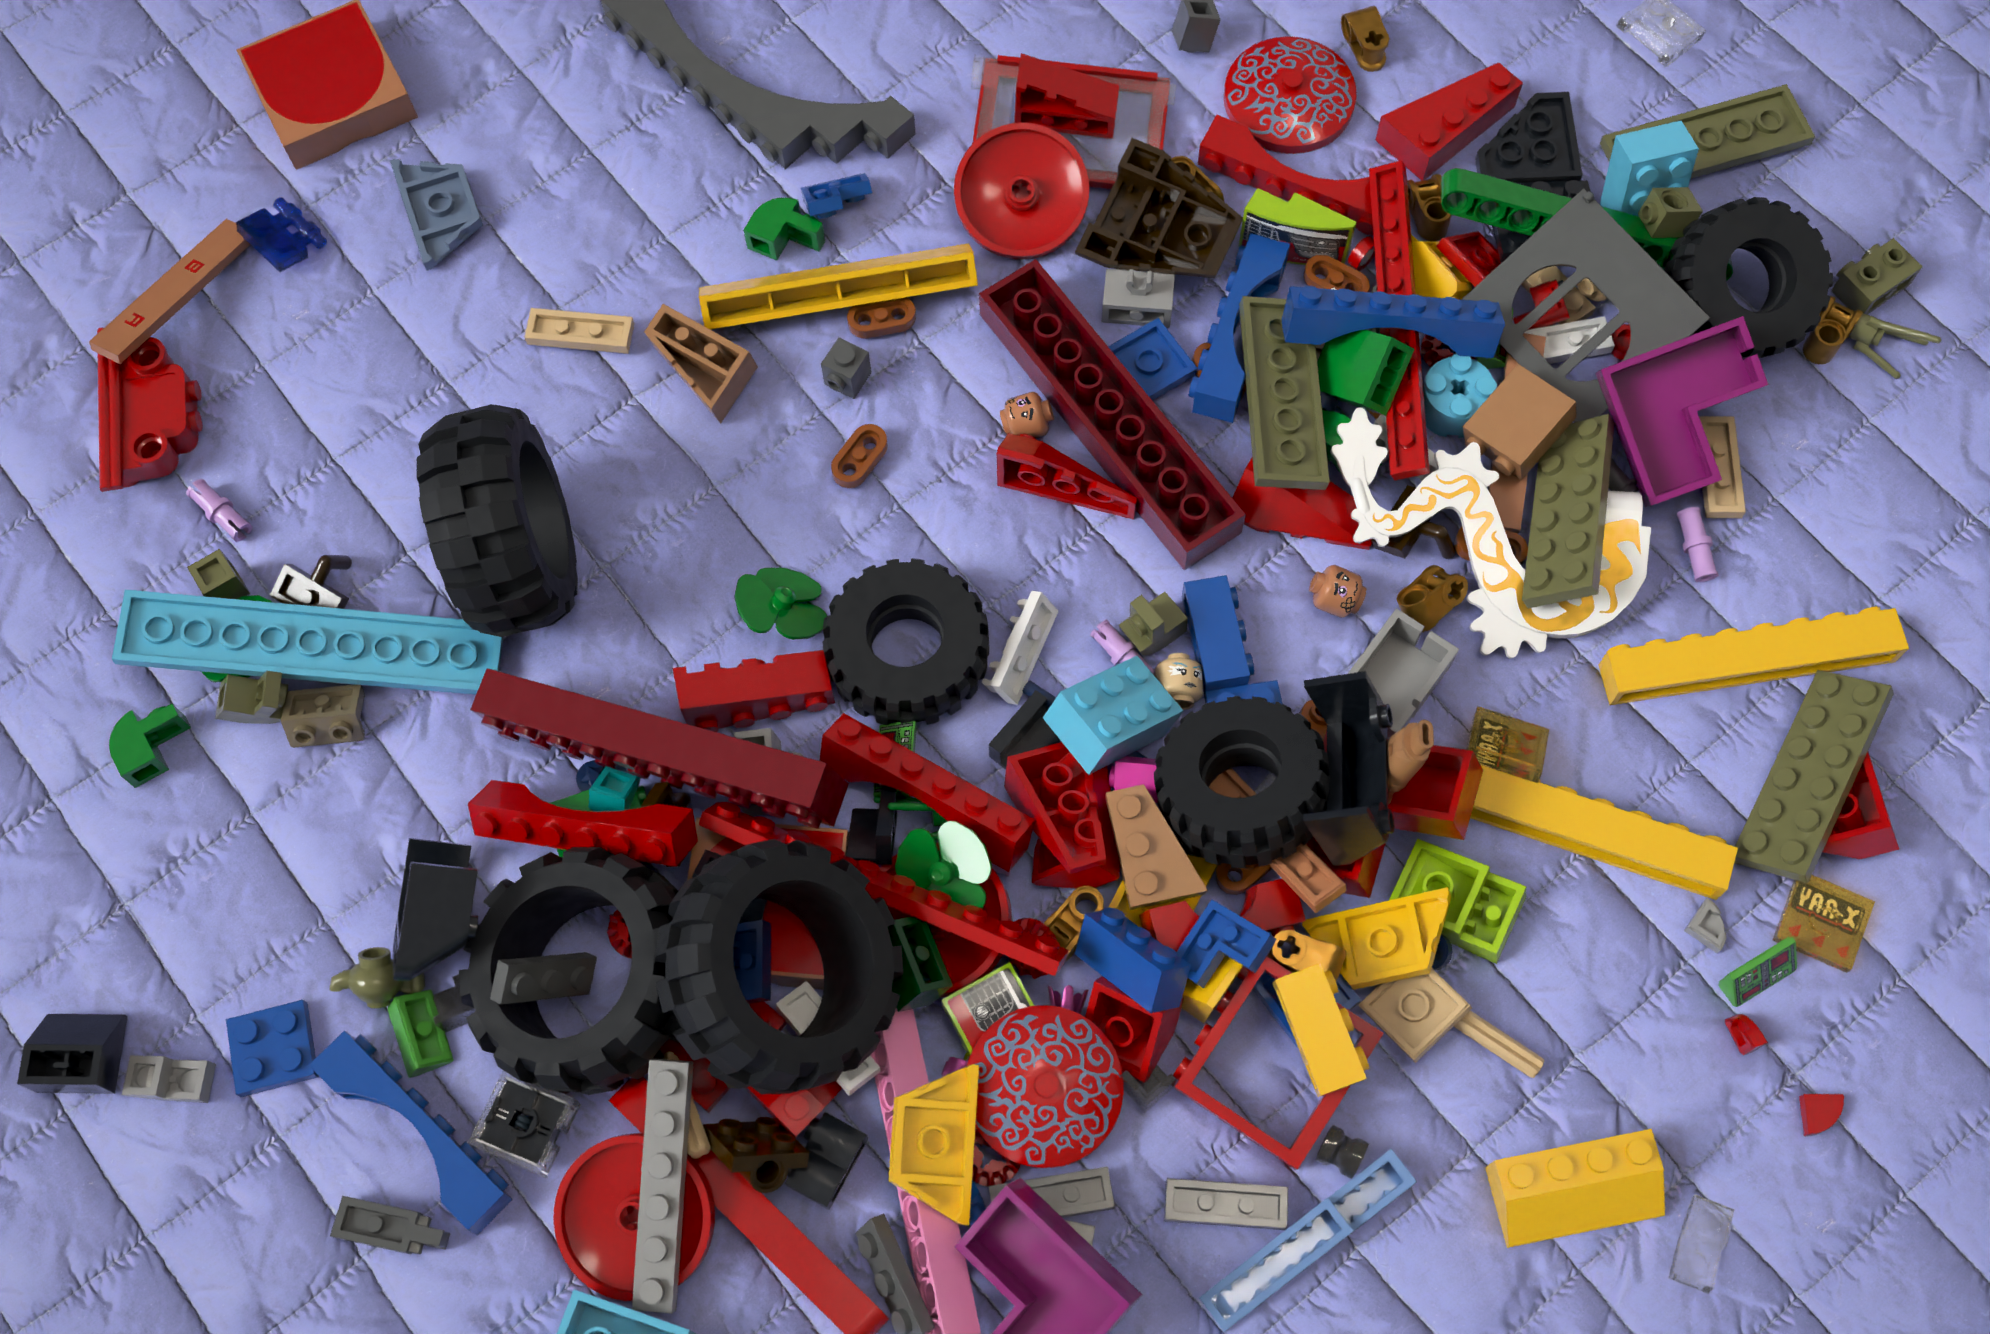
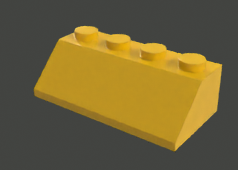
(1578, 1188)

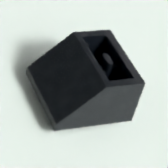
(74, 1054)

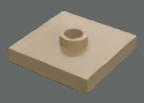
(1415, 1011)

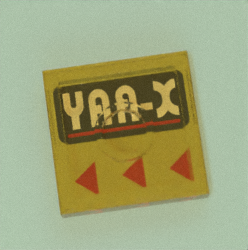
(1508, 744)
(1825, 921)

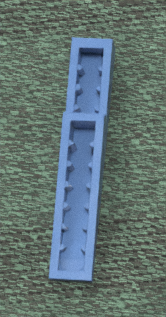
(1307, 1240)

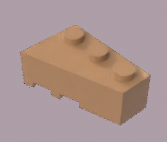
(703, 359)
(1148, 852)

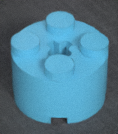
(1454, 393)

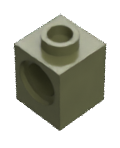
(1669, 211)
(218, 577)

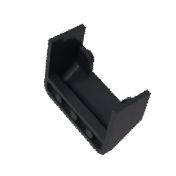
(1358, 765)
(433, 906)

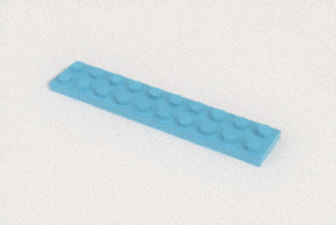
(303, 642)

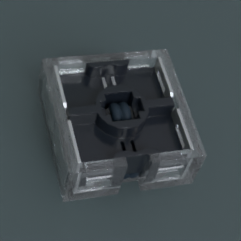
(509, 1116)

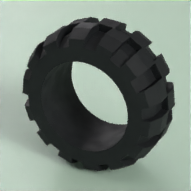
(497, 520)
(520, 926)
(854, 954)

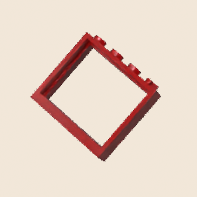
(1210, 1037)

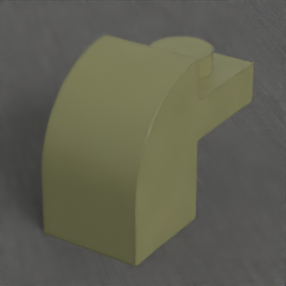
(1154, 623)
(252, 699)

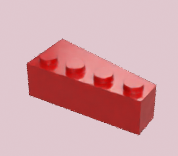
(1447, 120)
(753, 690)

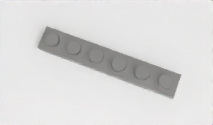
(662, 1186)

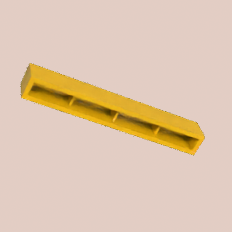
(837, 286)
(1752, 655)
(1605, 833)

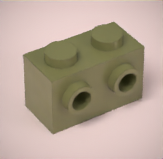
(1876, 278)

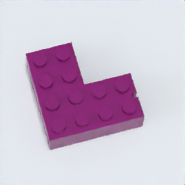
(1658, 400)
(1044, 1268)

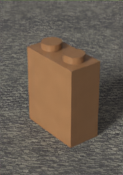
(1519, 422)

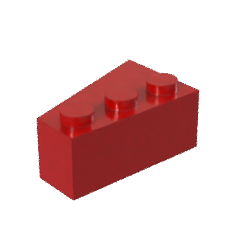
(1064, 99)

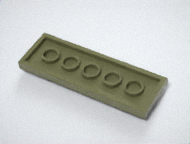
(1738, 130)
(1282, 401)
(1569, 515)
(1812, 775)

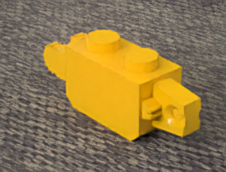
(1435, 273)

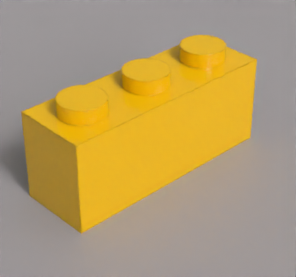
(1321, 1029)

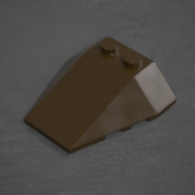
(1159, 219)

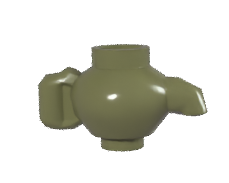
(373, 979)

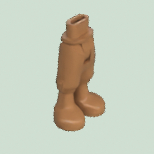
(1407, 754)

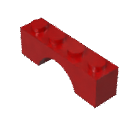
(1267, 905)

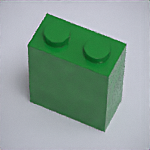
(1363, 369)

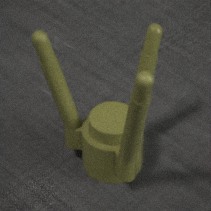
(1870, 331)

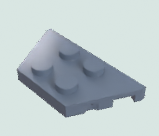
(437, 206)

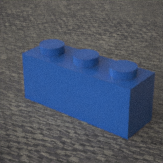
(1216, 632)
(1132, 960)

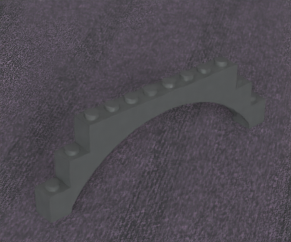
(773, 122)

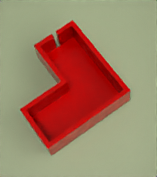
(1432, 803)

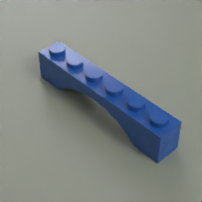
(1323, 314)
(1222, 377)
(464, 1185)

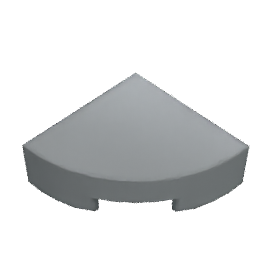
(1708, 926)

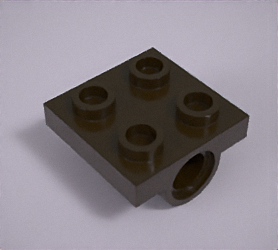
(757, 1150)

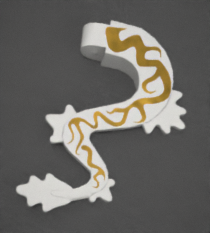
(1462, 486)

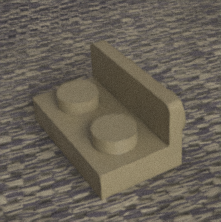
(323, 715)

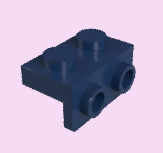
(753, 960)

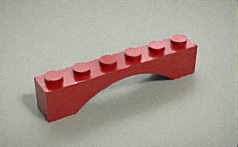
(1236, 154)
(869, 756)
(645, 834)

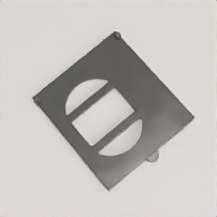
(1604, 253)

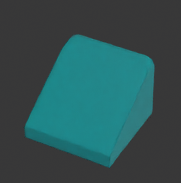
(613, 790)

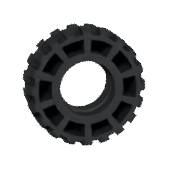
(1787, 249)
(897, 594)
(1232, 736)

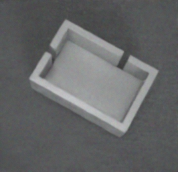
(1402, 671)

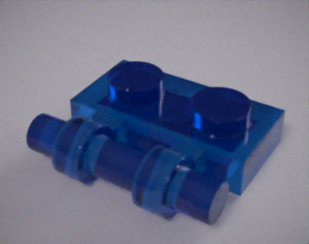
(272, 238)

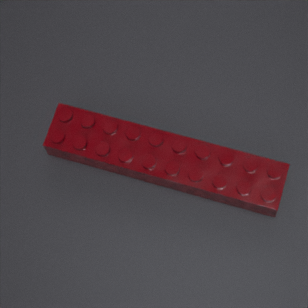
(1111, 414)
(662, 748)

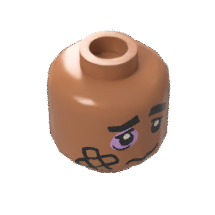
(1027, 415)
(1337, 591)

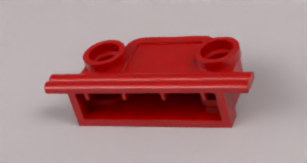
(144, 416)

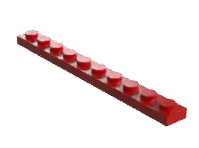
(1396, 276)
(903, 894)

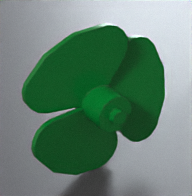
(773, 599)
(958, 871)

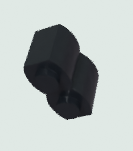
(832, 1155)

